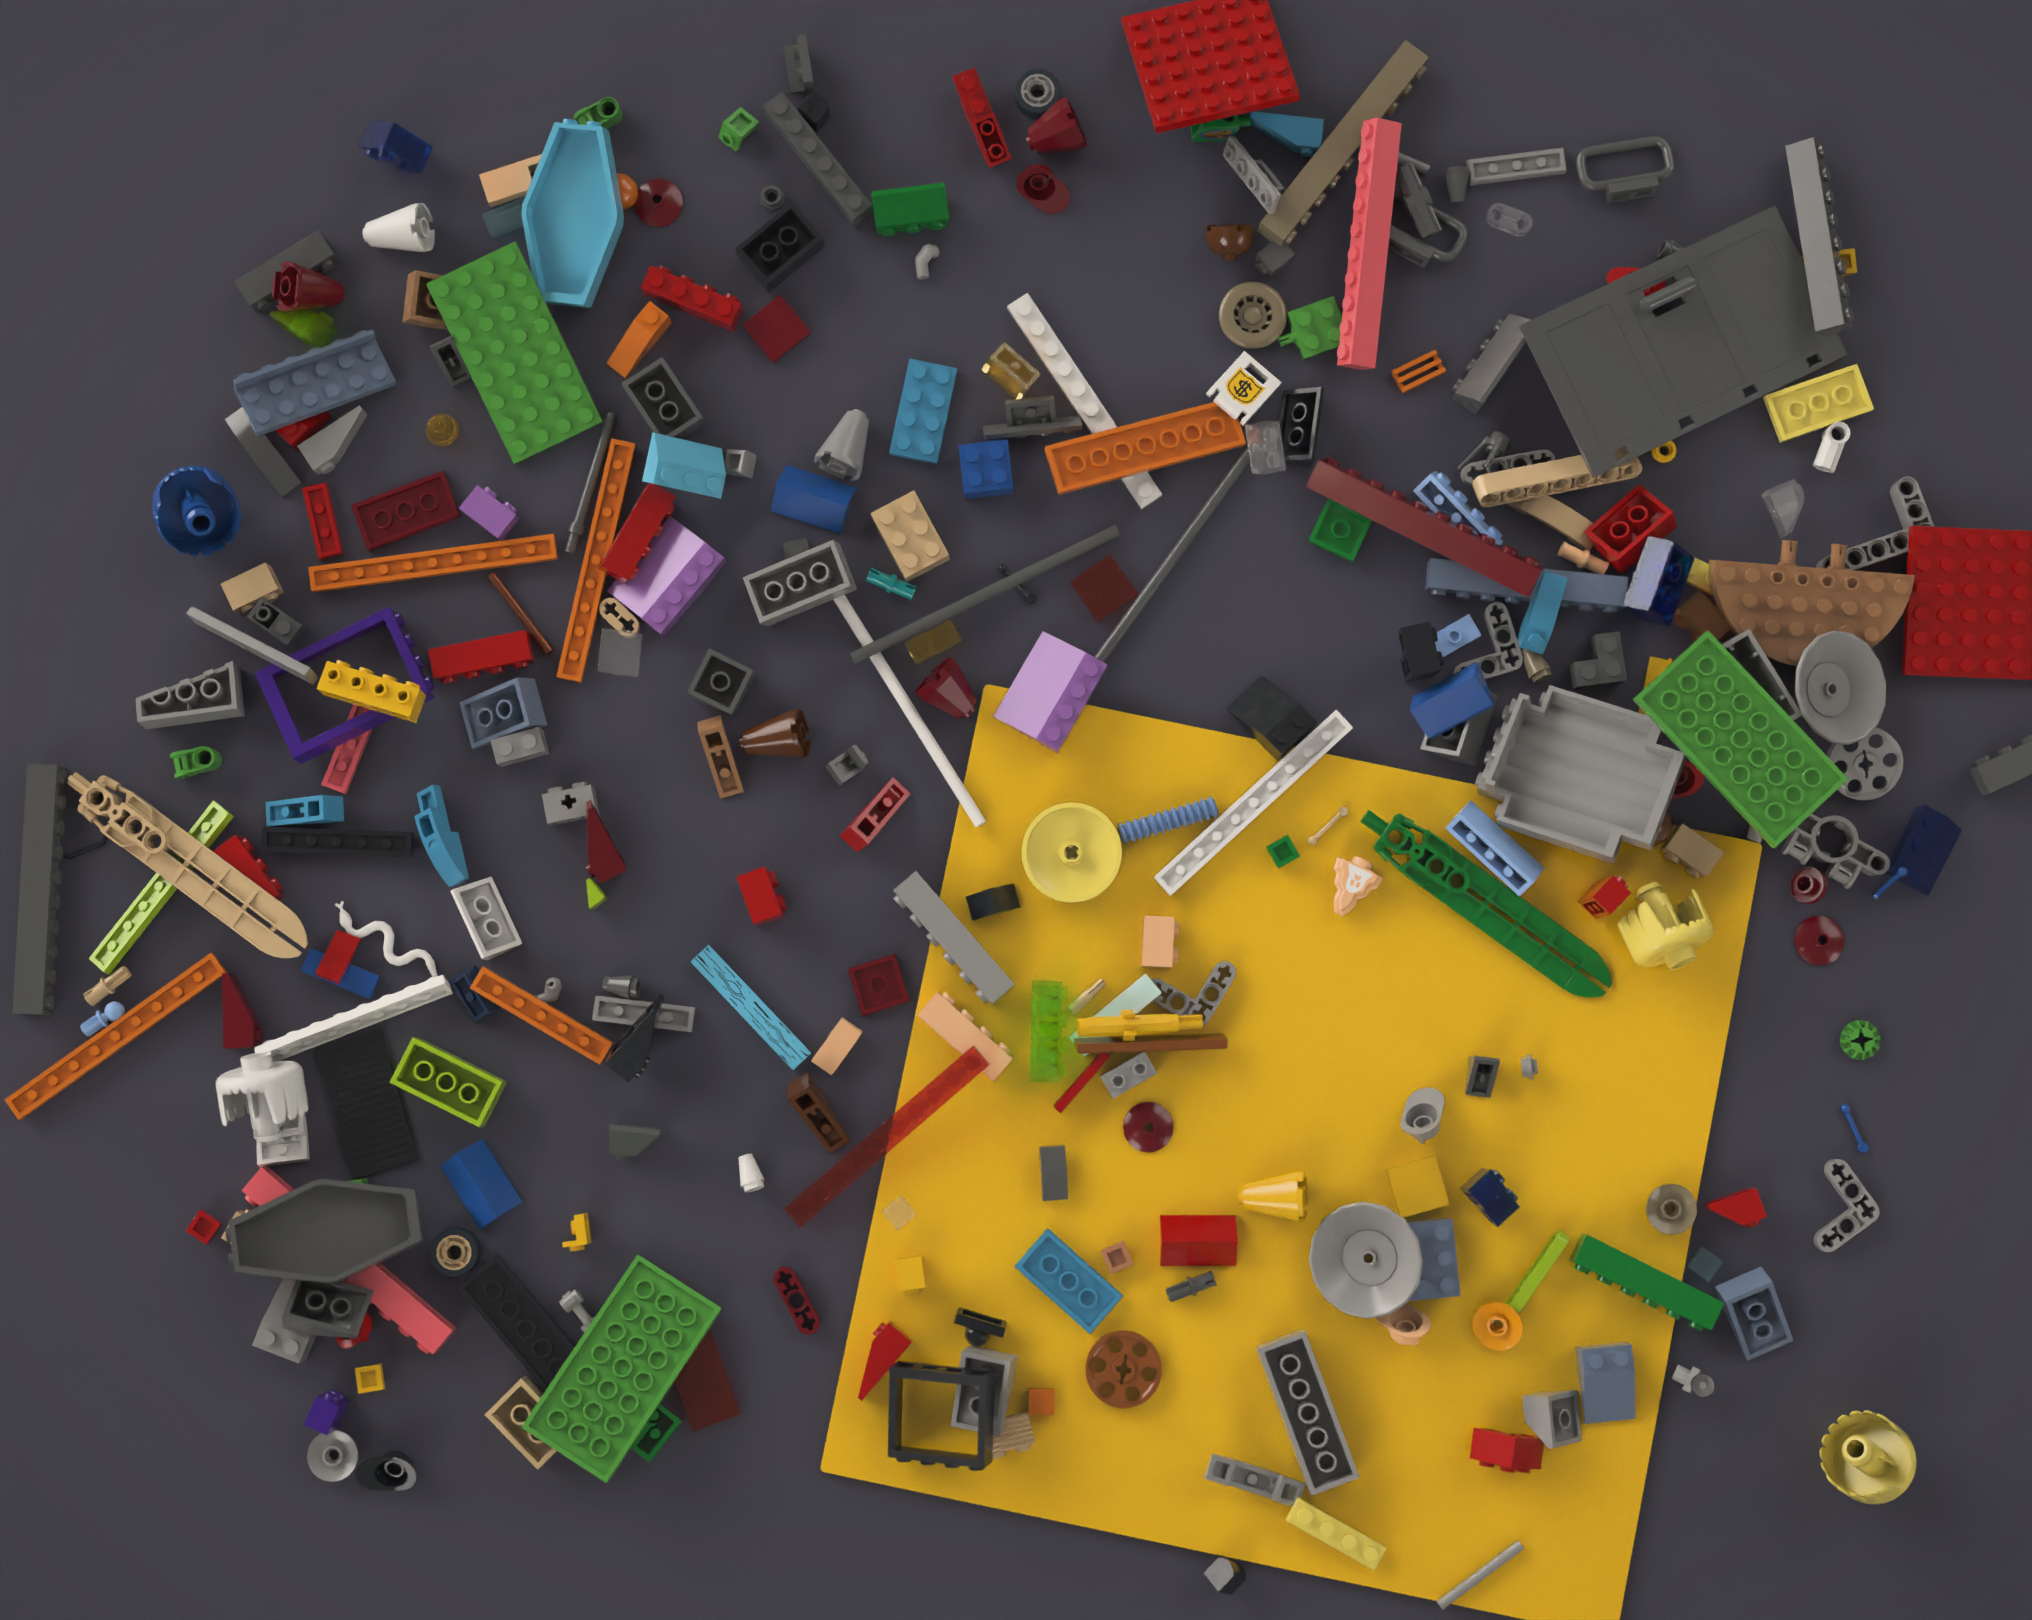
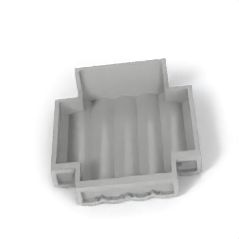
(1580, 773)

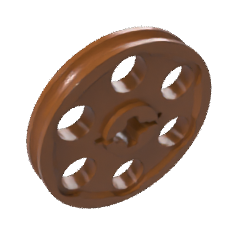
(1131, 1378)

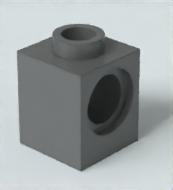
(1274, 258)

